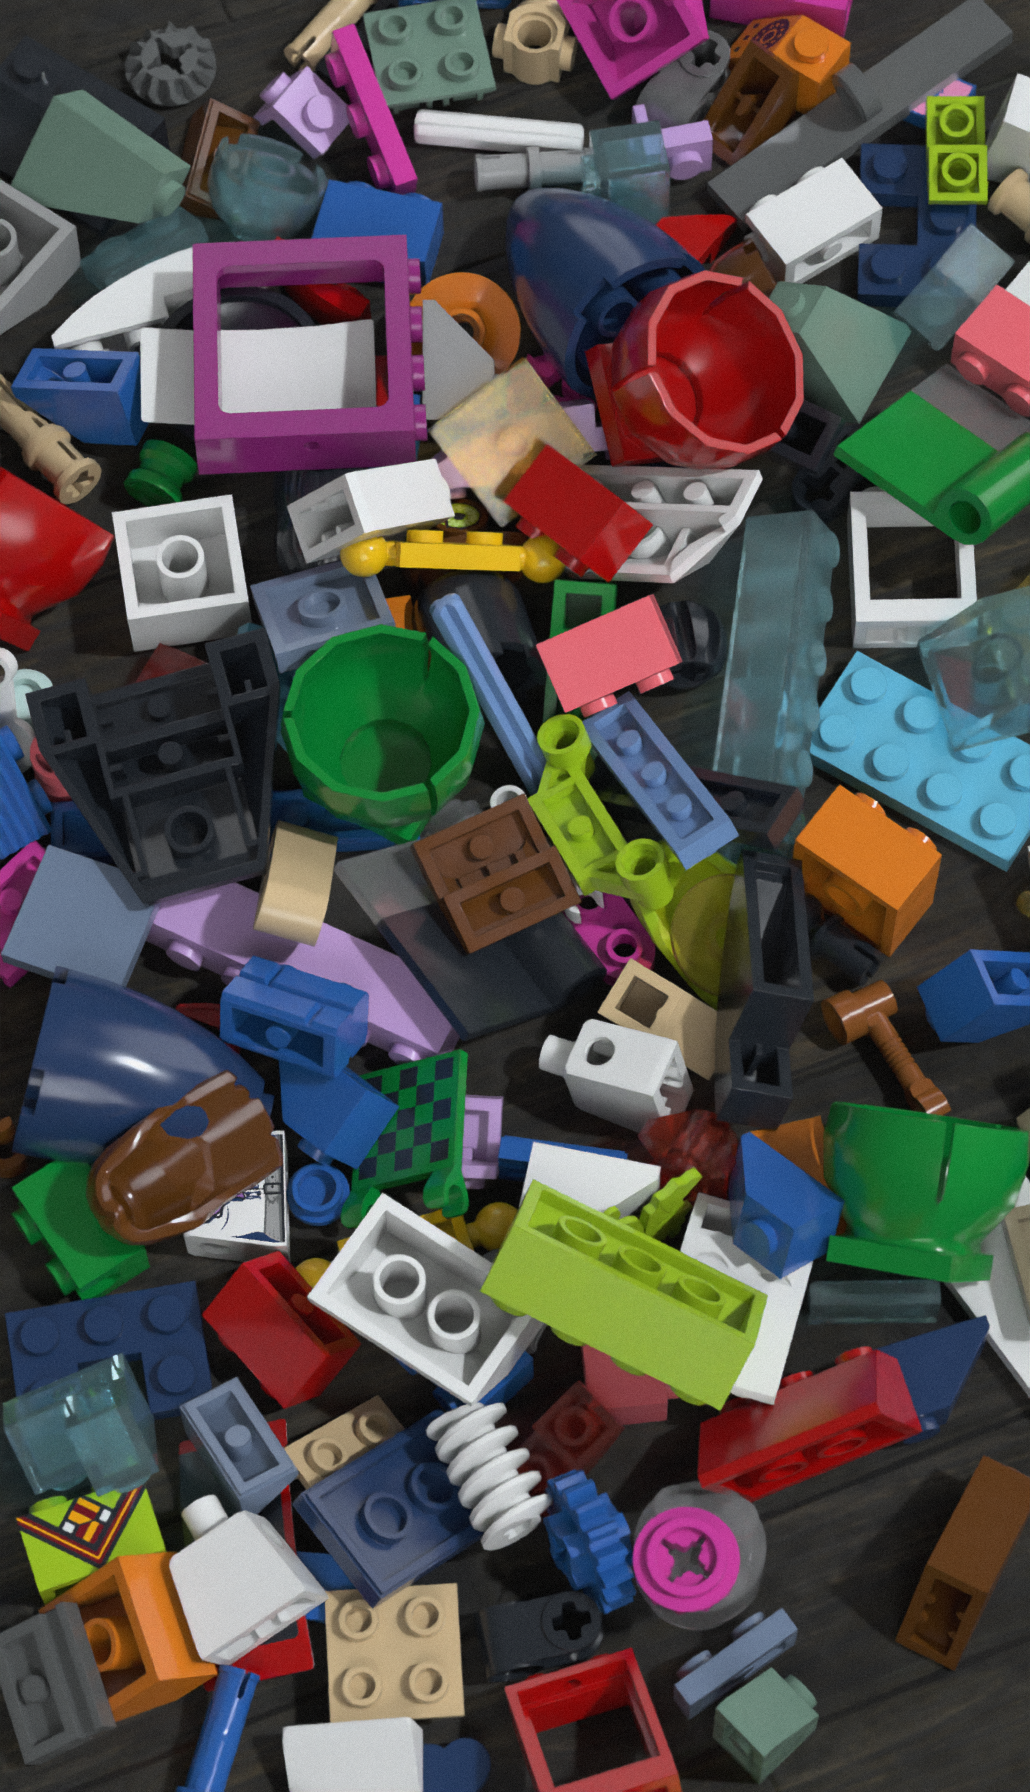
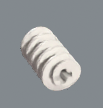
(489, 1473)

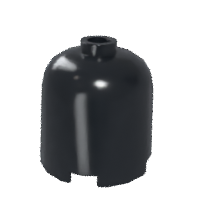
(500, 619)

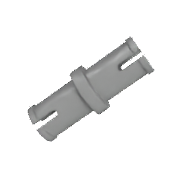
(528, 169)

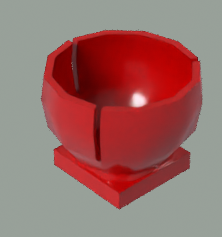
(698, 376)
(44, 556)

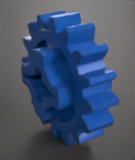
(590, 1541)

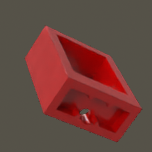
(599, 1686)

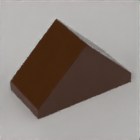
(753, 103)

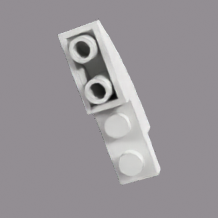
(133, 302)

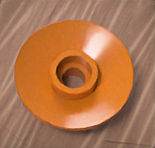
(482, 306)

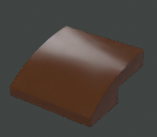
(495, 874)

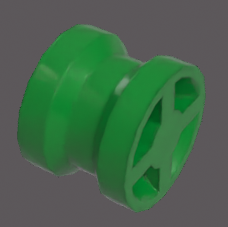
(160, 474)

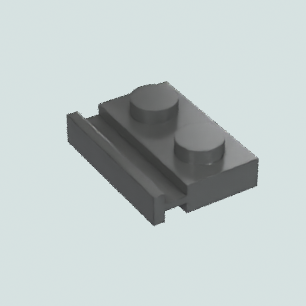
(52, 1684)

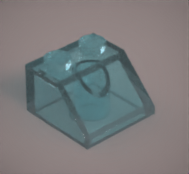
(982, 669)

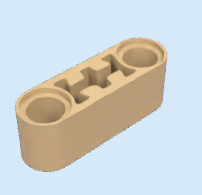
(296, 883)

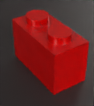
(577, 514)
(278, 1331)

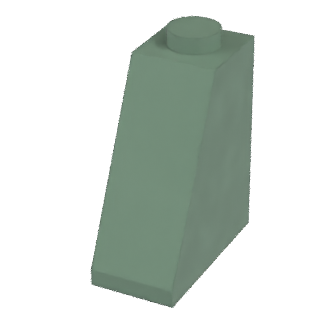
(99, 164)
(842, 346)

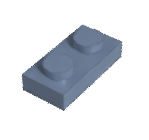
(754, 1646)

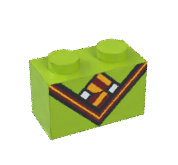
(83, 1534)

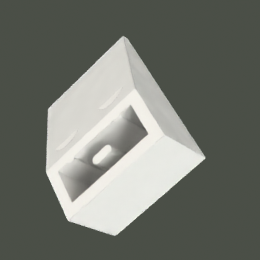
(710, 1242)

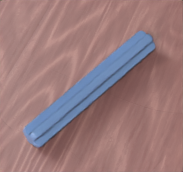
(490, 689)

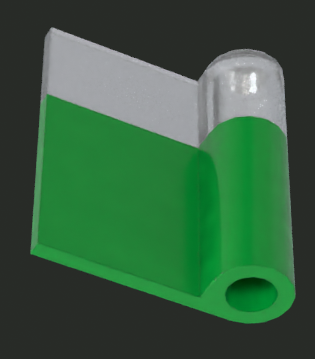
(948, 456)

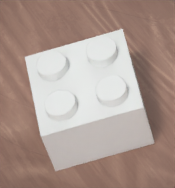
(181, 572)

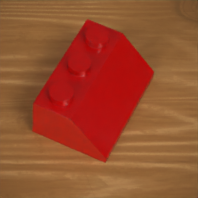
(810, 1427)

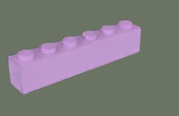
(218, 934)

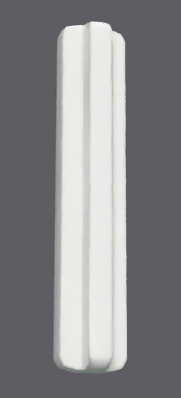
(495, 132)

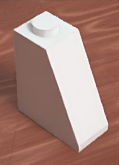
(369, 506)

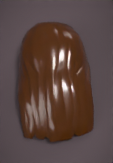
(167, 1185)

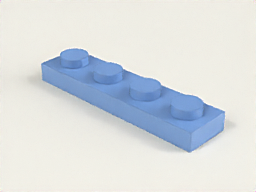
(659, 781)

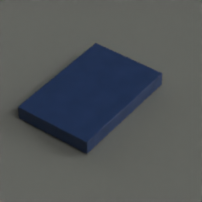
(390, 1514)

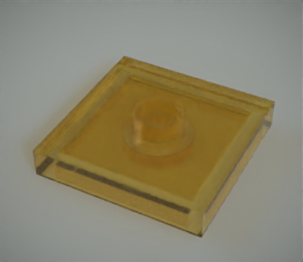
(503, 431)

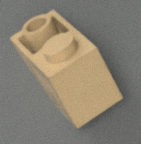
(659, 1007)

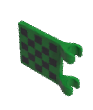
(420, 1138)

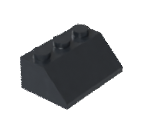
(27, 86)

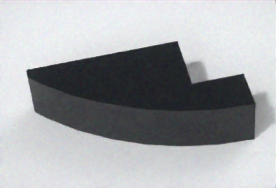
(761, 990)

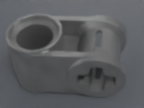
(689, 85)

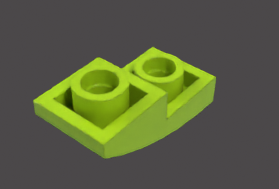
(956, 150)

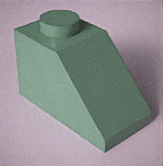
(765, 1722)

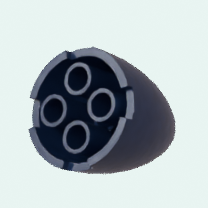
(583, 270)
(111, 1061)

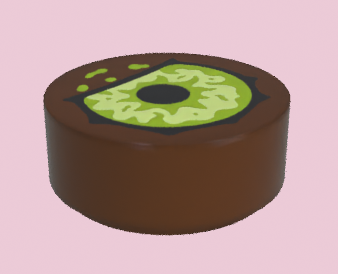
(468, 517)

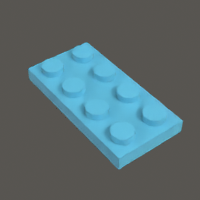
(893, 746)

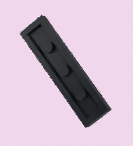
(757, 807)

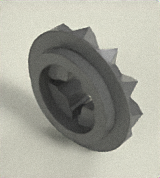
(162, 84)

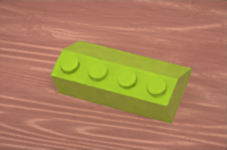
(625, 1296)

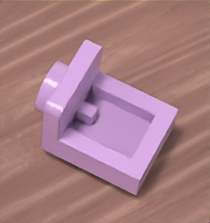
(304, 110)
(686, 146)
(481, 1139)

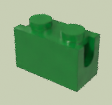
(83, 1254)

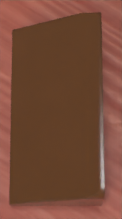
(205, 132)

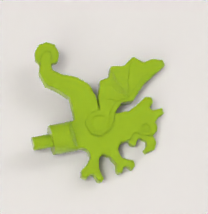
(665, 1210)

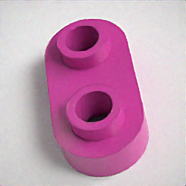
(613, 926)

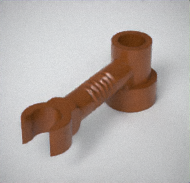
(867, 1014)

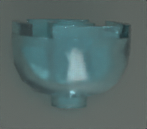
(263, 188)

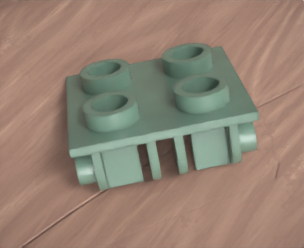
(429, 53)

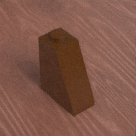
(967, 1563)

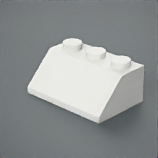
(423, 1302)

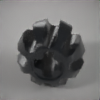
(699, 641)

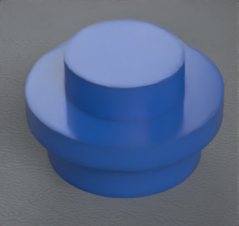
(317, 1194)

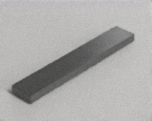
(830, 131)

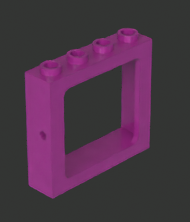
(317, 436)

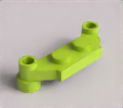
(583, 828)

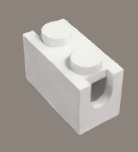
(814, 223)

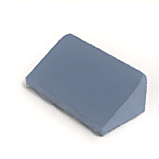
(238, 1446)

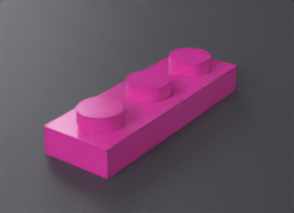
(370, 113)

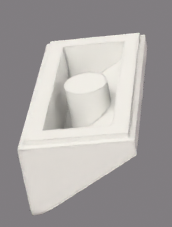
(355, 1756)

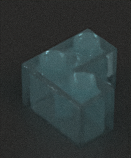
(84, 1427)

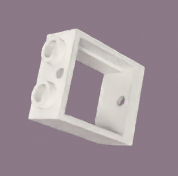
(896, 621)

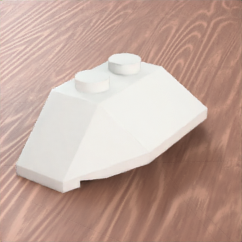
(689, 511)

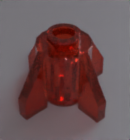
(690, 1142)

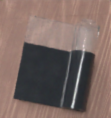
(476, 992)

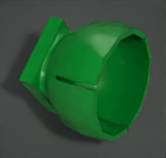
(379, 731)
(920, 1189)

